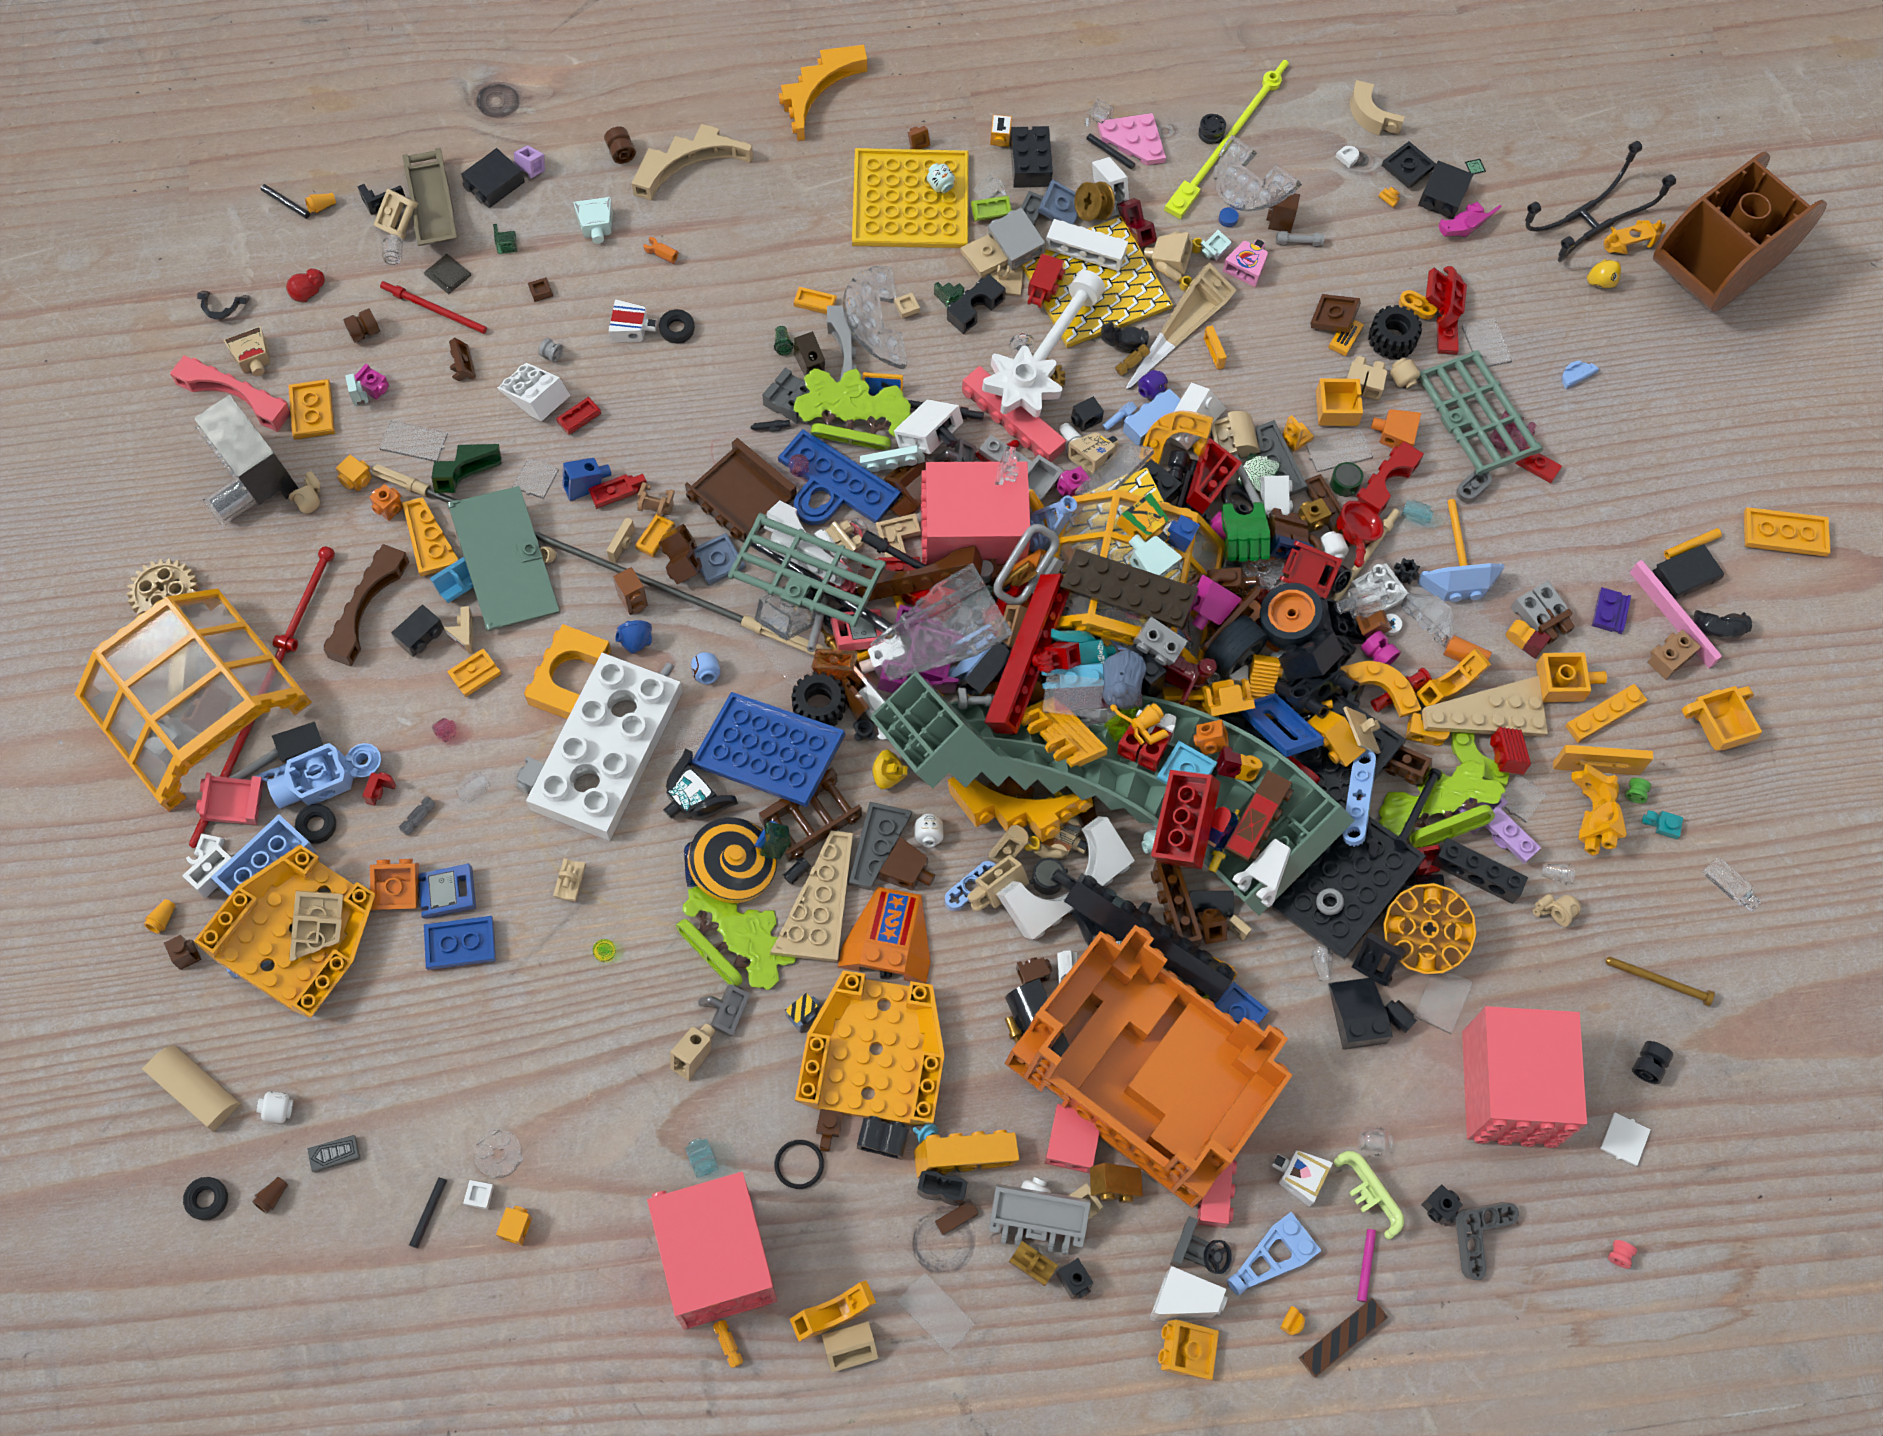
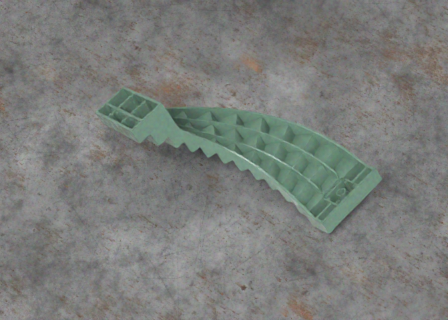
(944, 739)

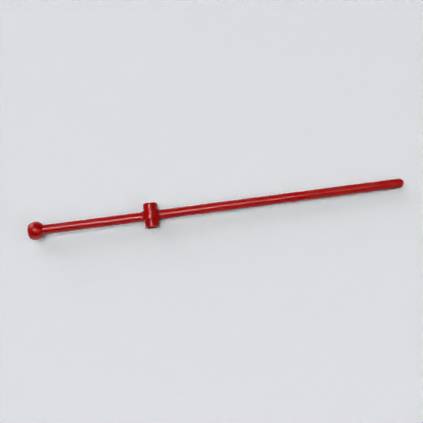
(284, 643)

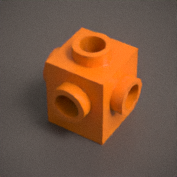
(386, 502)
(1211, 737)

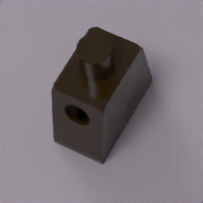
(808, 353)

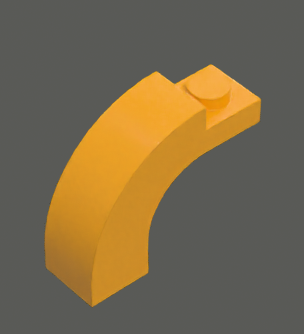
(1455, 680)
(834, 1312)

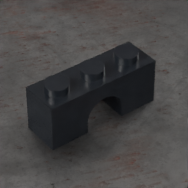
(985, 292)

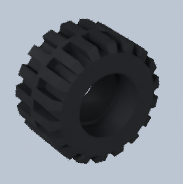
(1398, 319)
(819, 685)

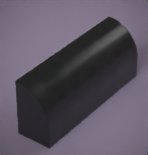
(1024, 1005)

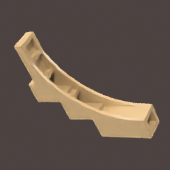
(683, 152)

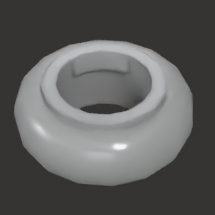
(1330, 892)

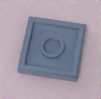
(1058, 203)
(717, 558)

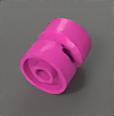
(1379, 648)

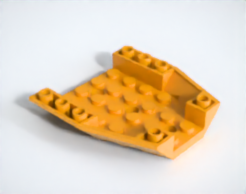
(256, 926)
(839, 1060)

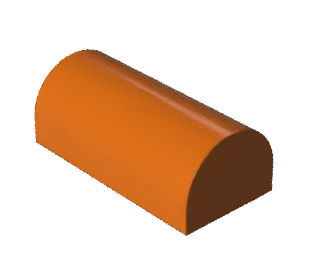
(1460, 648)

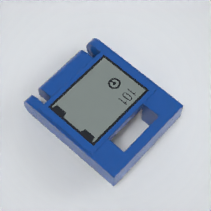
(441, 891)

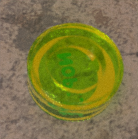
(604, 950)

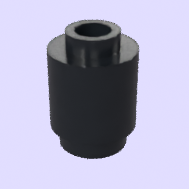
(1400, 1015)

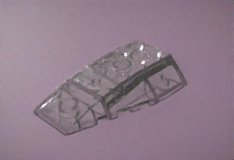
(943, 627)

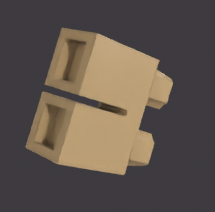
(1374, 376)

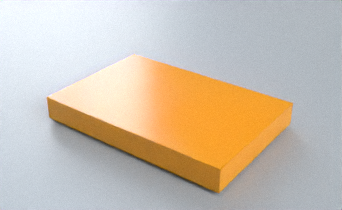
(311, 409)

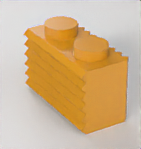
(1264, 675)

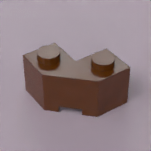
(680, 547)

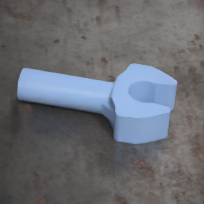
(1124, 411)

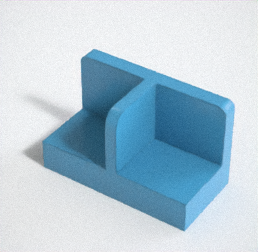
(452, 581)

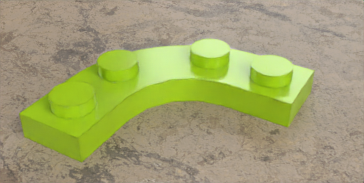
(1466, 750)

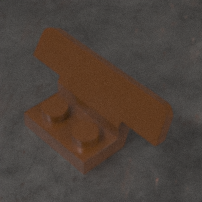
(908, 481)
(1241, 609)

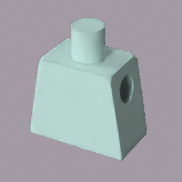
(1153, 555)

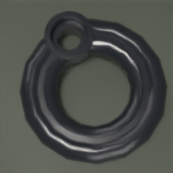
(1237, 489)

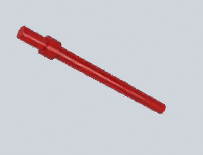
(401, 293)

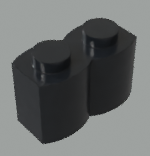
(882, 1137)
(936, 1186)

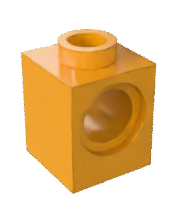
(514, 1225)

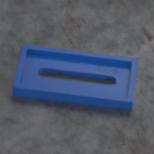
(1288, 718)

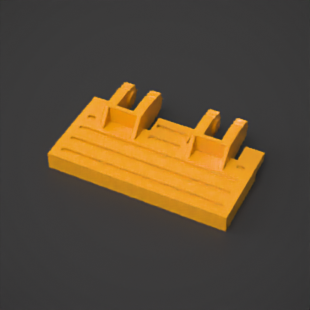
(1064, 736)

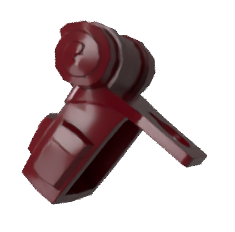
(1189, 675)

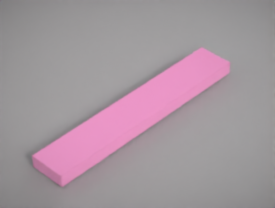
(1674, 612)

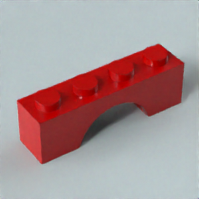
(1401, 463)

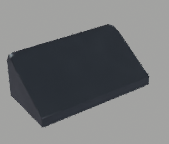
(1213, 899)

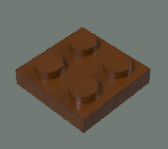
(1335, 313)

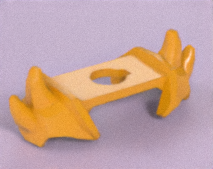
(1621, 238)

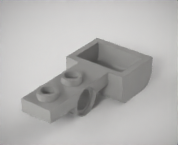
(1041, 472)

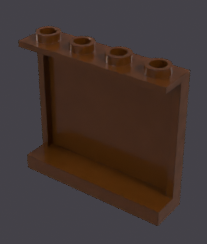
(740, 490)

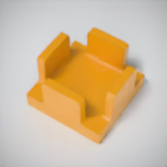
(1228, 697)

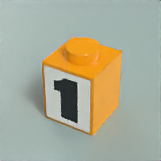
(1000, 130)

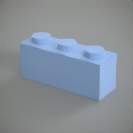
(1137, 425)

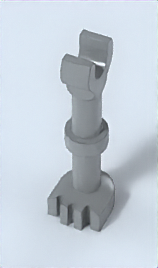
(965, 700)

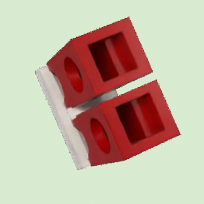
(1147, 754)

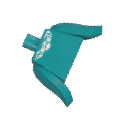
(1091, 650)

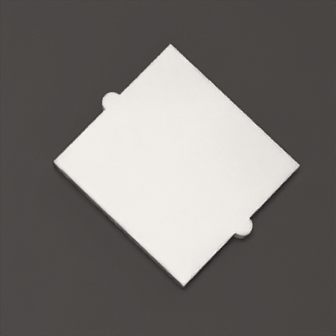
(1625, 1139)

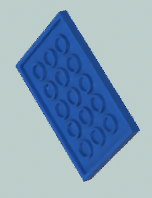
(768, 749)

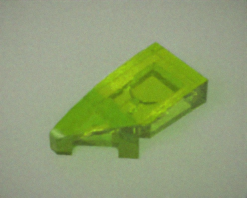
(1117, 725)

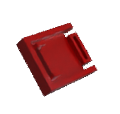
(1307, 567)

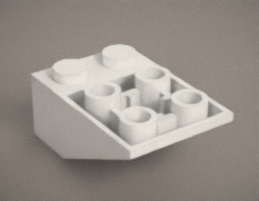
(534, 391)

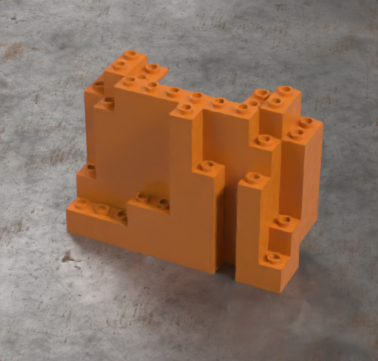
(1153, 1064)

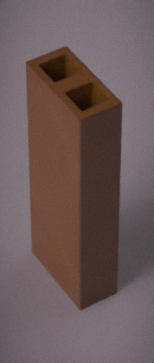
(956, 1217)

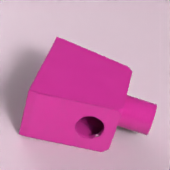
(1213, 603)

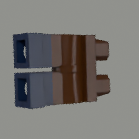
(1285, 531)

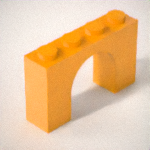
(566, 646)

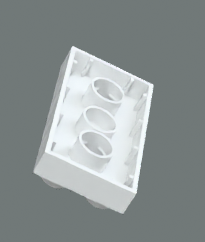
(605, 746)

